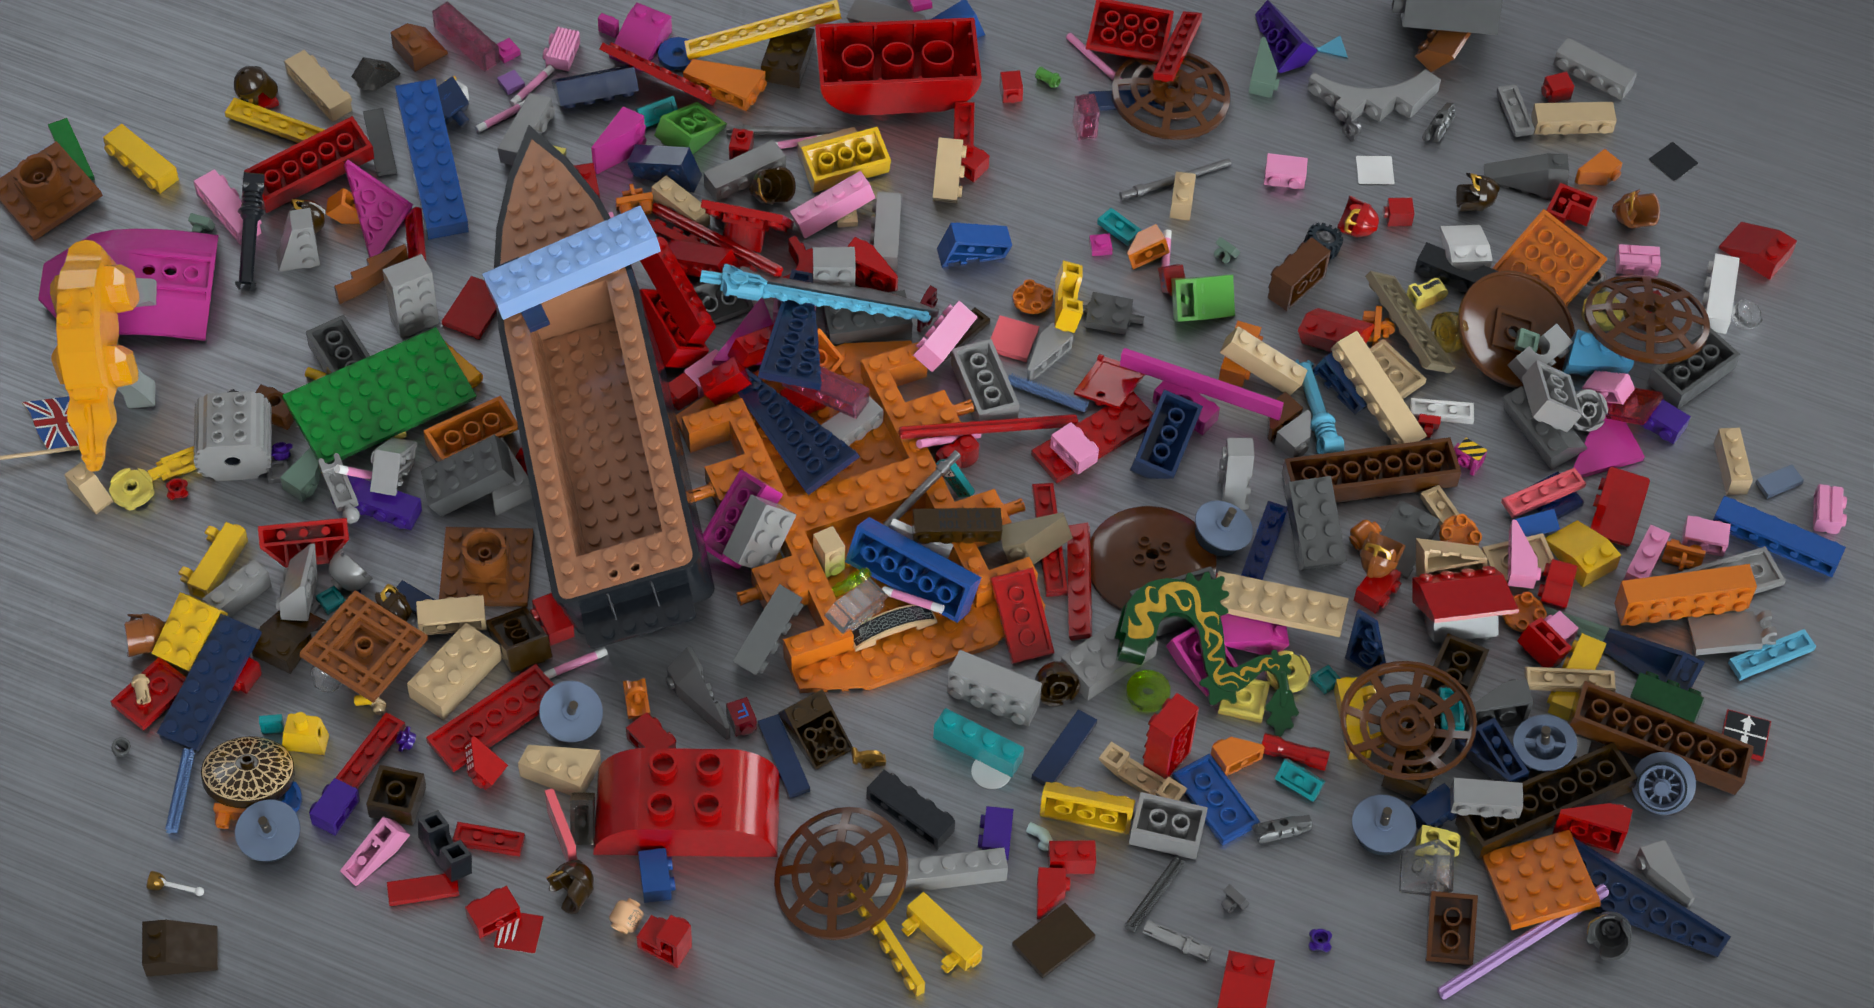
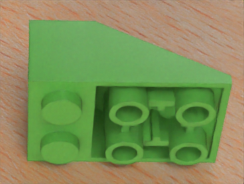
(1203, 297)

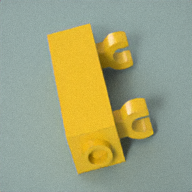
(217, 561)
(1353, 723)
(944, 932)

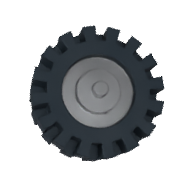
(1327, 237)

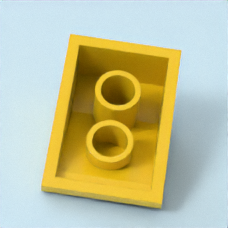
(1586, 549)

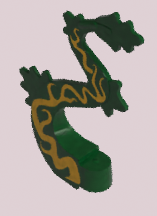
(1202, 608)

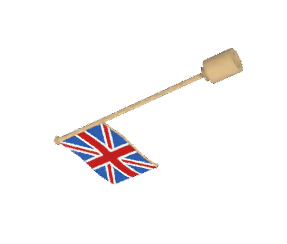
(51, 426)

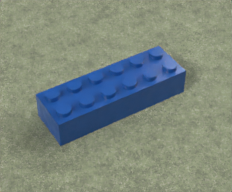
(912, 568)

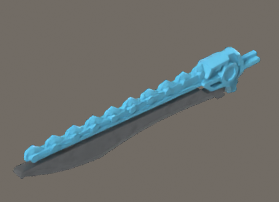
(754, 285)

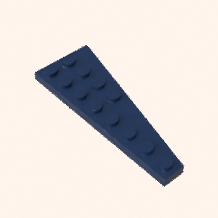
(793, 344)
(802, 442)
(1648, 907)

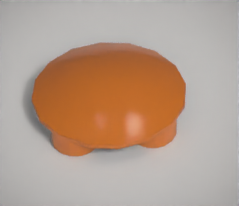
(1032, 297)
(1460, 530)
(1529, 610)

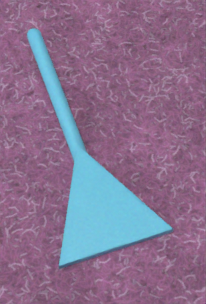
(1334, 47)

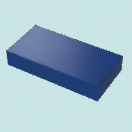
(1539, 523)

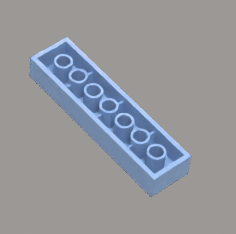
(571, 262)

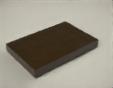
(1053, 940)

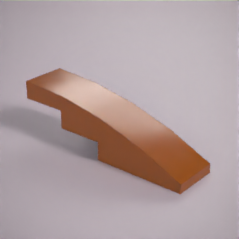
(370, 275)

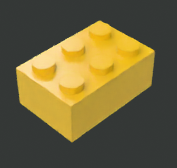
(186, 631)

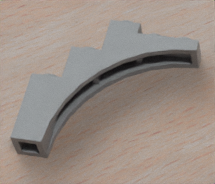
(1376, 102)

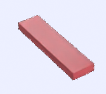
(1543, 492)

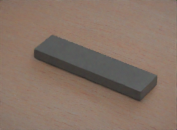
(380, 140)

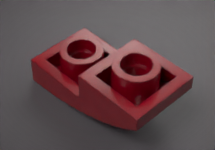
(929, 299)

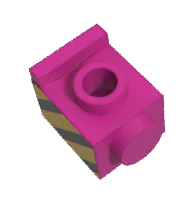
(1470, 455)

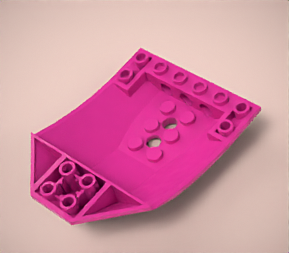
(180, 298)

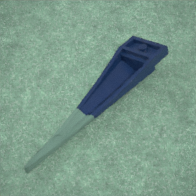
(1641, 654)

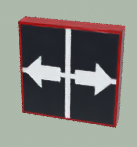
(1748, 730)

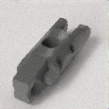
(1440, 123)
(1282, 828)

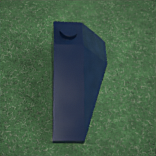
(1365, 643)

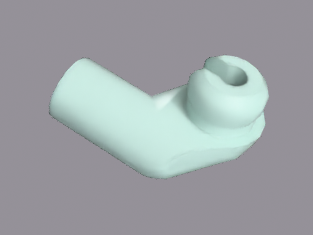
(1042, 833)

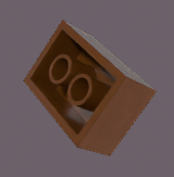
(1298, 273)

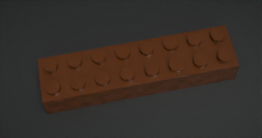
(1380, 469)
(1647, 730)

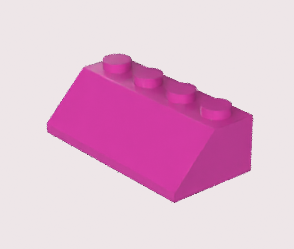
(729, 511)

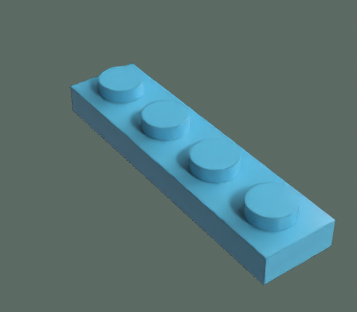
(1772, 655)

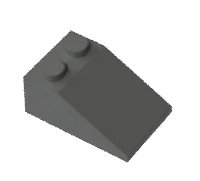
(1405, 526)
(1507, 704)

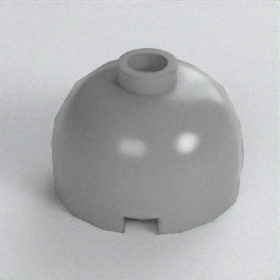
(1593, 410)
(347, 573)

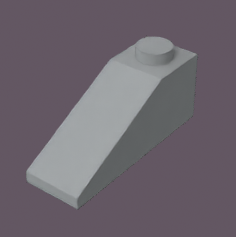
(1050, 347)
(1663, 871)

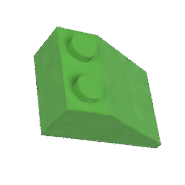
(689, 127)

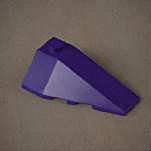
(1286, 42)

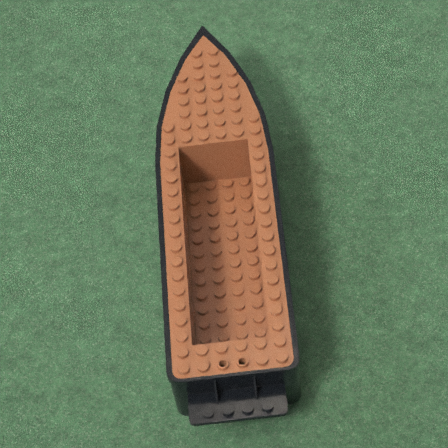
(597, 425)

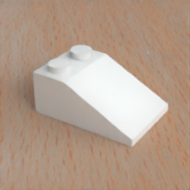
(1466, 246)

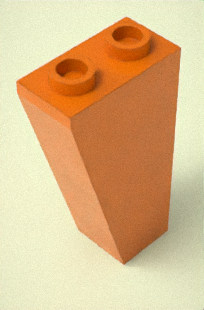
(727, 82)

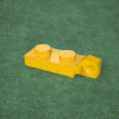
(174, 465)

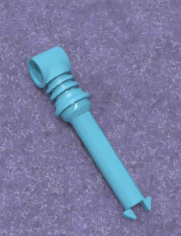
(1322, 422)

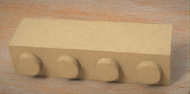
(318, 85)
(1573, 118)
(1263, 361)

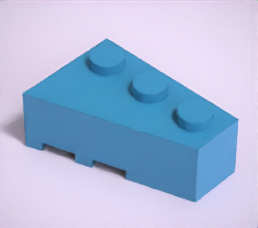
(1588, 355)

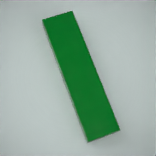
(64, 135)

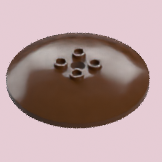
(1504, 303)
(1128, 536)

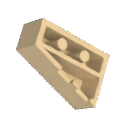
(1441, 556)
(560, 767)

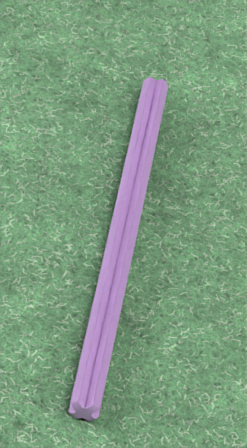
(1508, 951)

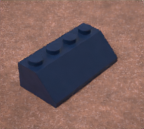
(595, 85)
(1166, 437)

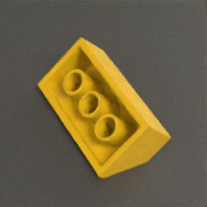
(841, 157)
(1087, 807)

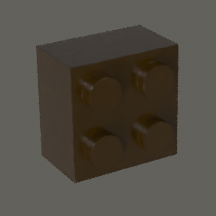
(396, 795)

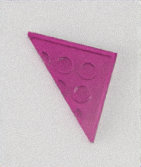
(377, 208)
(755, 320)
(1608, 447)

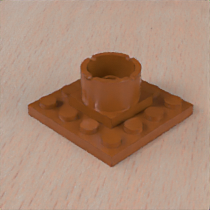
(46, 190)
(487, 564)
(363, 646)

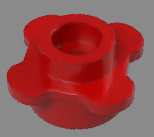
(174, 484)

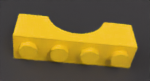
(1067, 307)

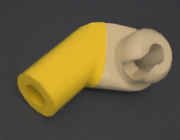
(314, 374)
(378, 706)

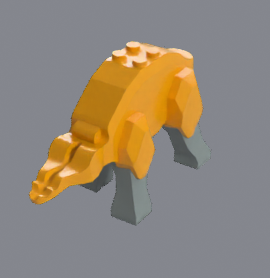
(88, 352)

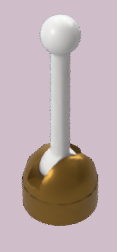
(157, 881)

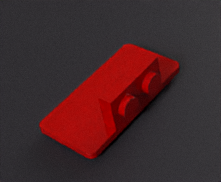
(1619, 505)

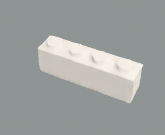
(1720, 291)

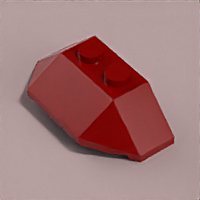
(288, 539)

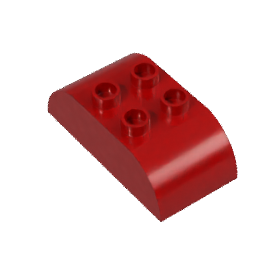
(898, 65)
(687, 803)

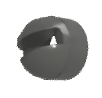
(123, 744)

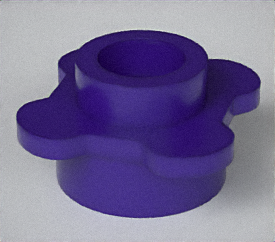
(281, 450)
(405, 739)
(1322, 934)

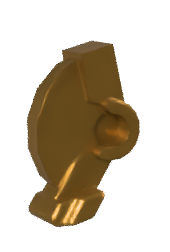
(868, 758)

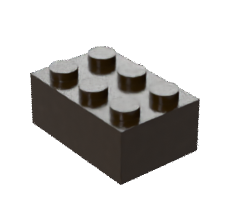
(788, 57)

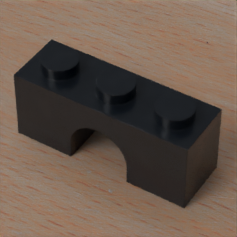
(451, 856)

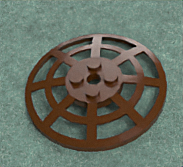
(1171, 98)
(1636, 314)
(1408, 711)
(848, 879)

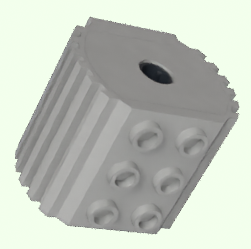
(232, 435)

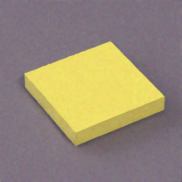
(1249, 702)

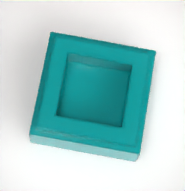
(330, 599)
(1325, 679)
(271, 724)

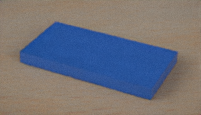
(1209, 787)

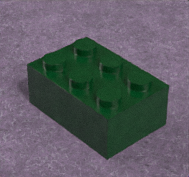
(1668, 696)

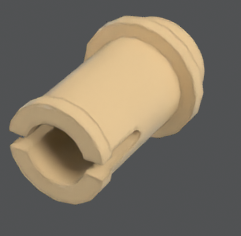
(140, 684)

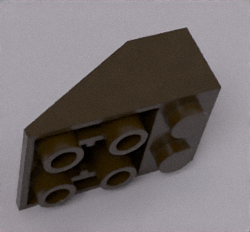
(816, 729)

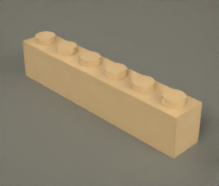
(1377, 390)

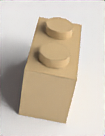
(1182, 195)
(829, 551)

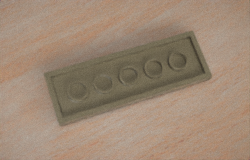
(1410, 322)

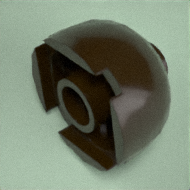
(1058, 683)

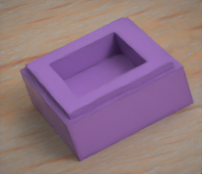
(511, 82)

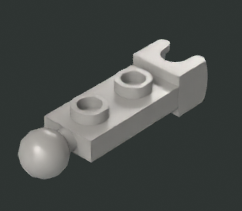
(340, 490)

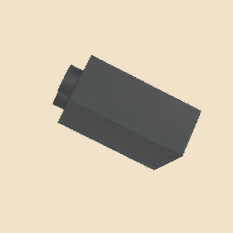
(1450, 15)

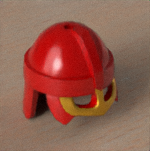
(1358, 218)

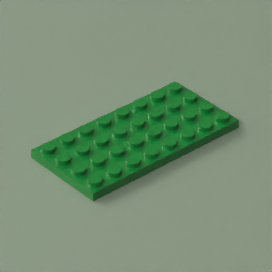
(379, 397)

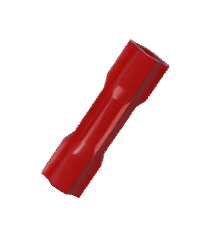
(1311, 756)

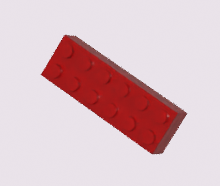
(312, 162)

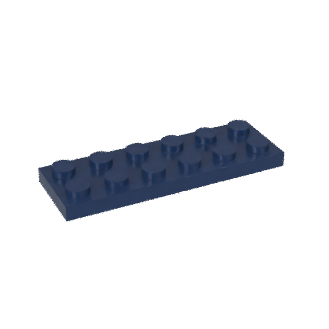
(209, 682)

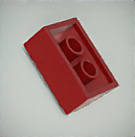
(1326, 328)

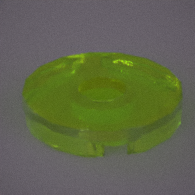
(851, 581)
(1152, 680)

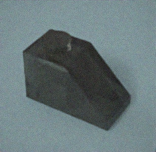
(374, 73)
(582, 818)

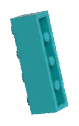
(978, 742)

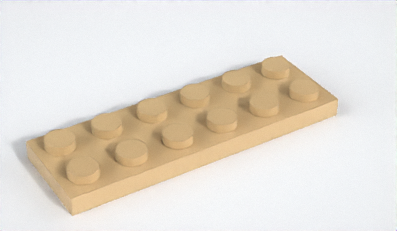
(1284, 604)

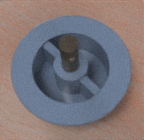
(1545, 743)

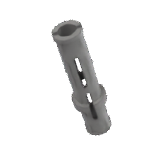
(1177, 940)

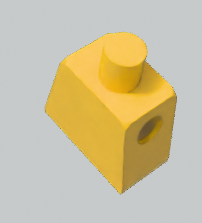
(305, 734)

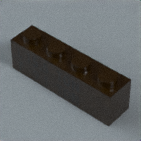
(957, 525)

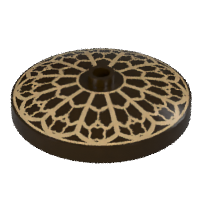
(247, 771)

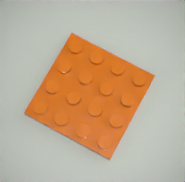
(1553, 256)
(1541, 880)

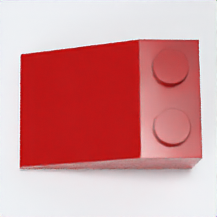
(1759, 247)
(871, 268)
(1596, 825)
(1245, 981)

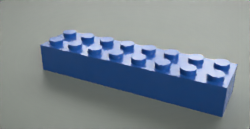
(431, 159)

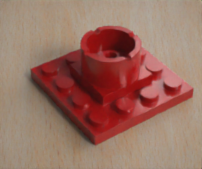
(745, 224)

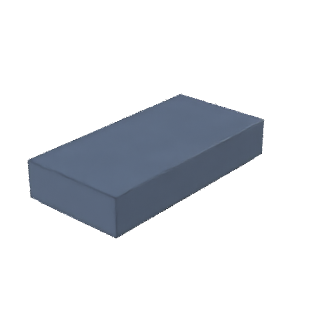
(1779, 481)

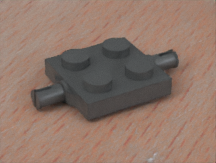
(1110, 313)

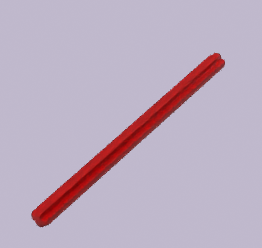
(717, 239)
(986, 426)

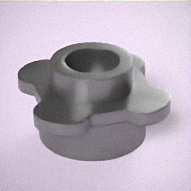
(1352, 129)

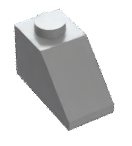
(1295, 436)

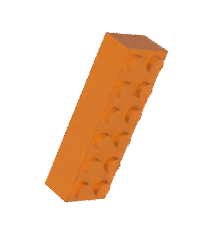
(1685, 595)

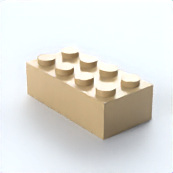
(454, 671)

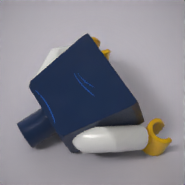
(454, 101)

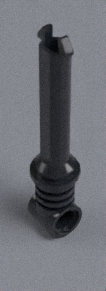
(251, 213)

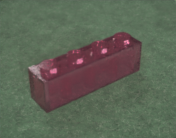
(466, 36)
(837, 393)

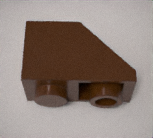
(1290, 411)

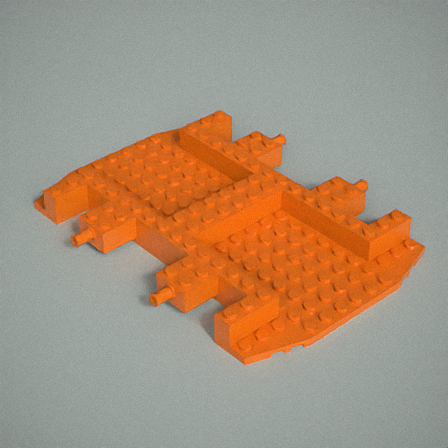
(866, 488)

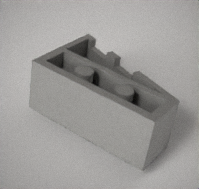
(1236, 471)

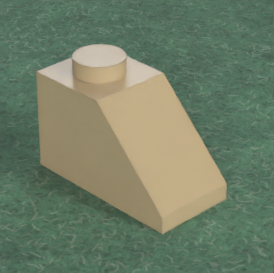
(88, 488)

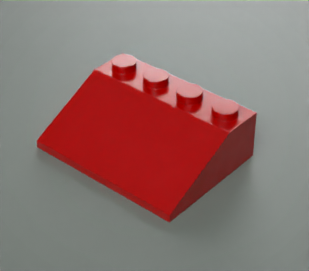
(1129, 30)
(1463, 595)

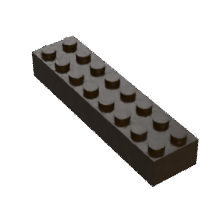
(1464, 663)
(1580, 783)

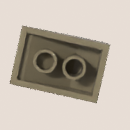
(1035, 537)

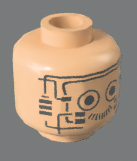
(626, 916)

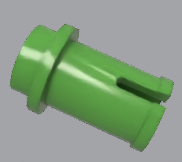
(1048, 77)

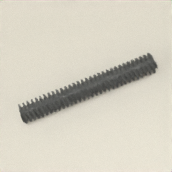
(1154, 893)

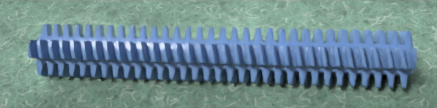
(1048, 393)
(180, 790)

